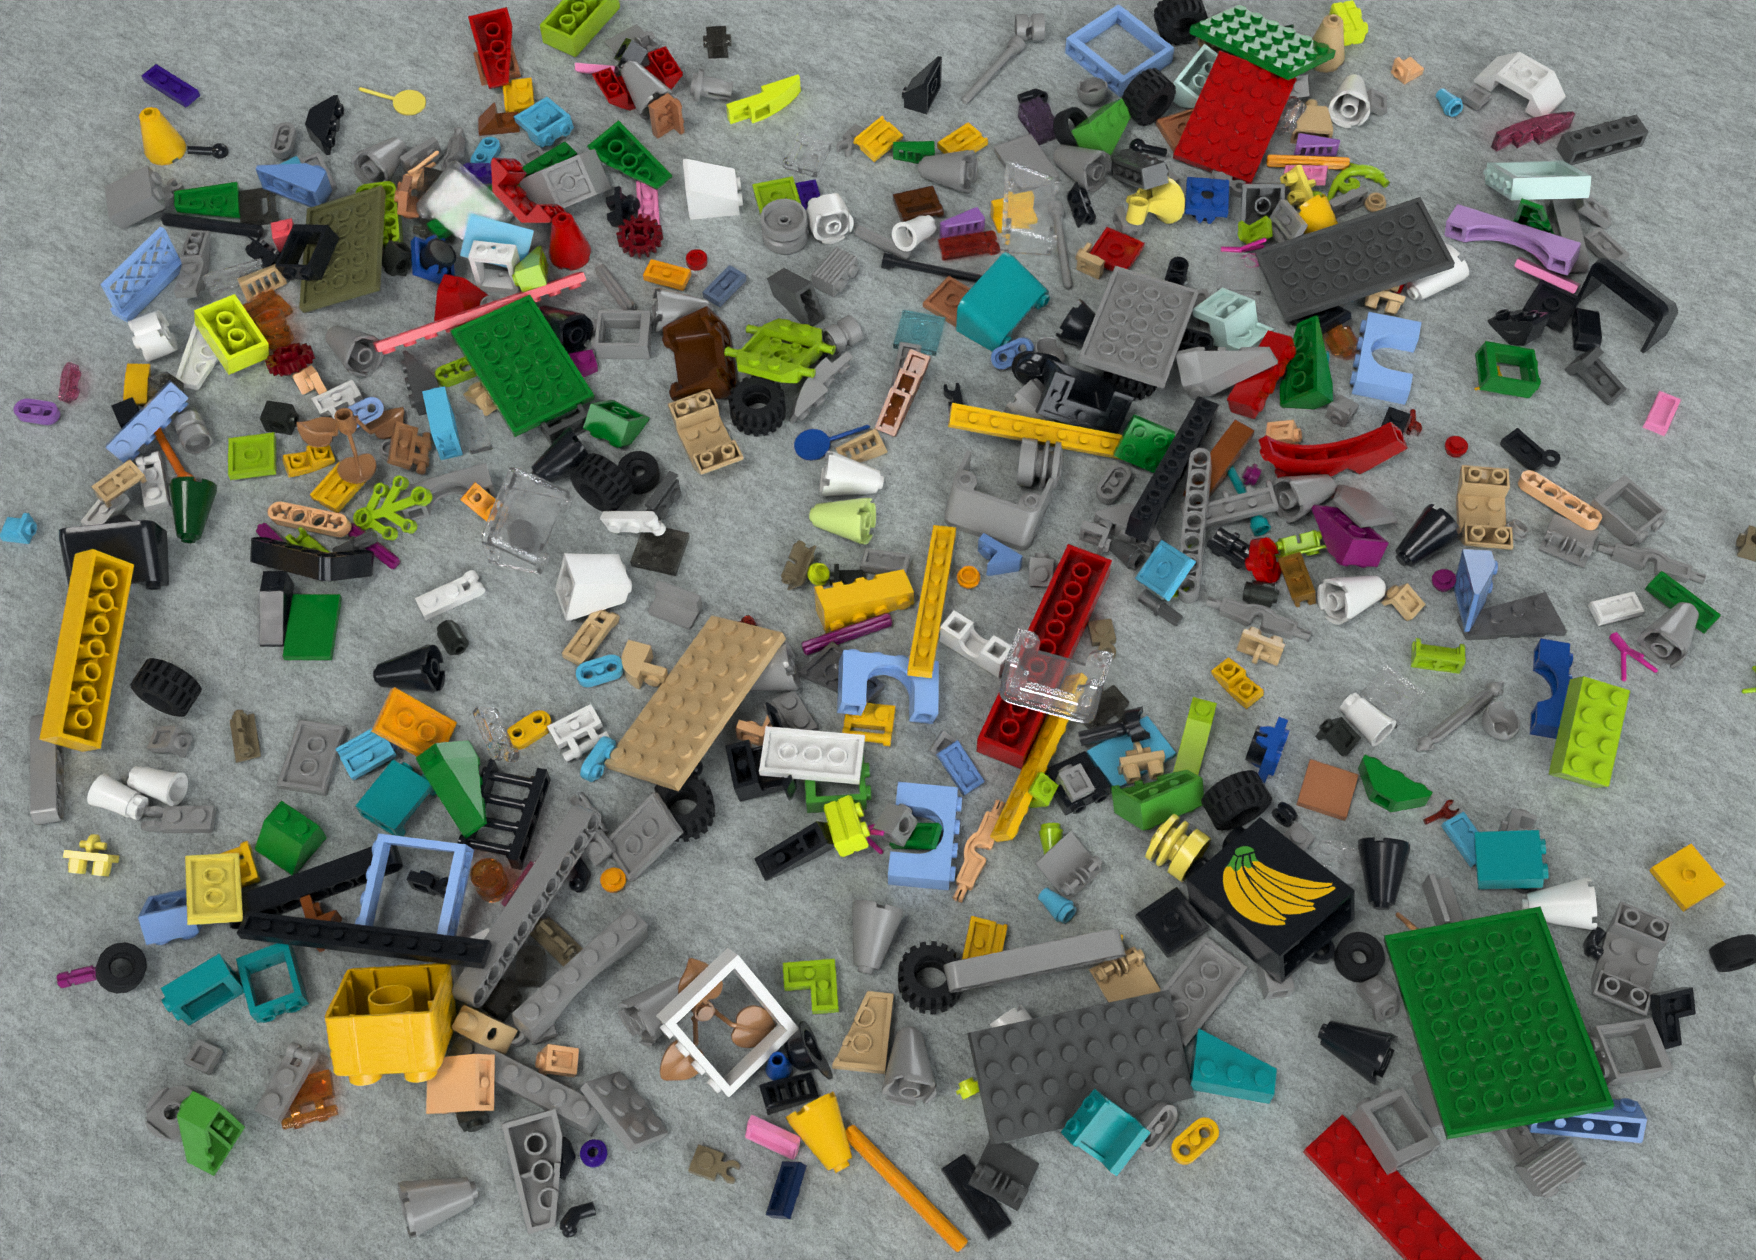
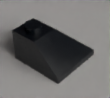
(923, 87)

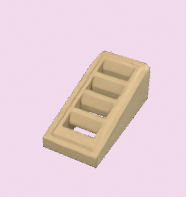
(251, 278)
(865, 439)

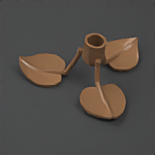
(320, 433)
(751, 1026)

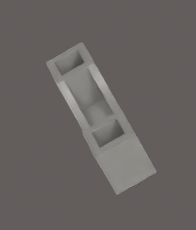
(449, 484)

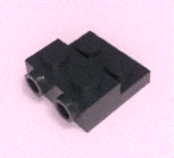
(1095, 775)

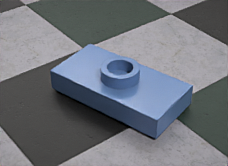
(960, 768)

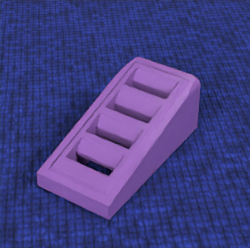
(1309, 146)
(964, 223)

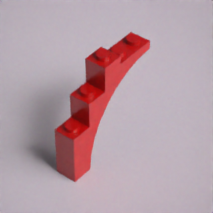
(1331, 458)

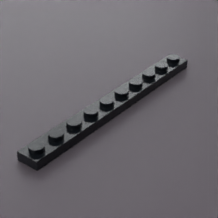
(365, 939)

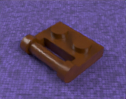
(917, 203)

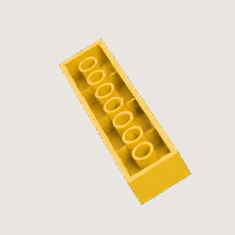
(87, 651)

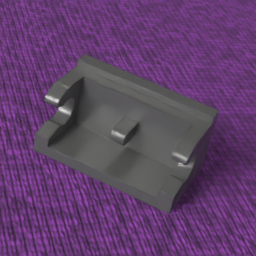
(574, 421)

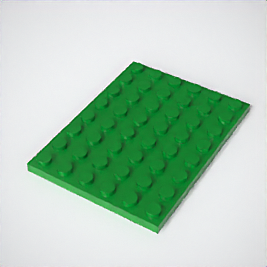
(1496, 1023)

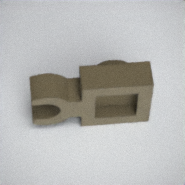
(1102, 635)
(709, 1163)

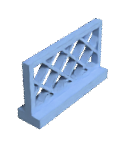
(150, 281)

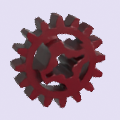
(640, 236)
(289, 359)

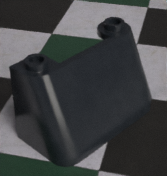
(132, 541)

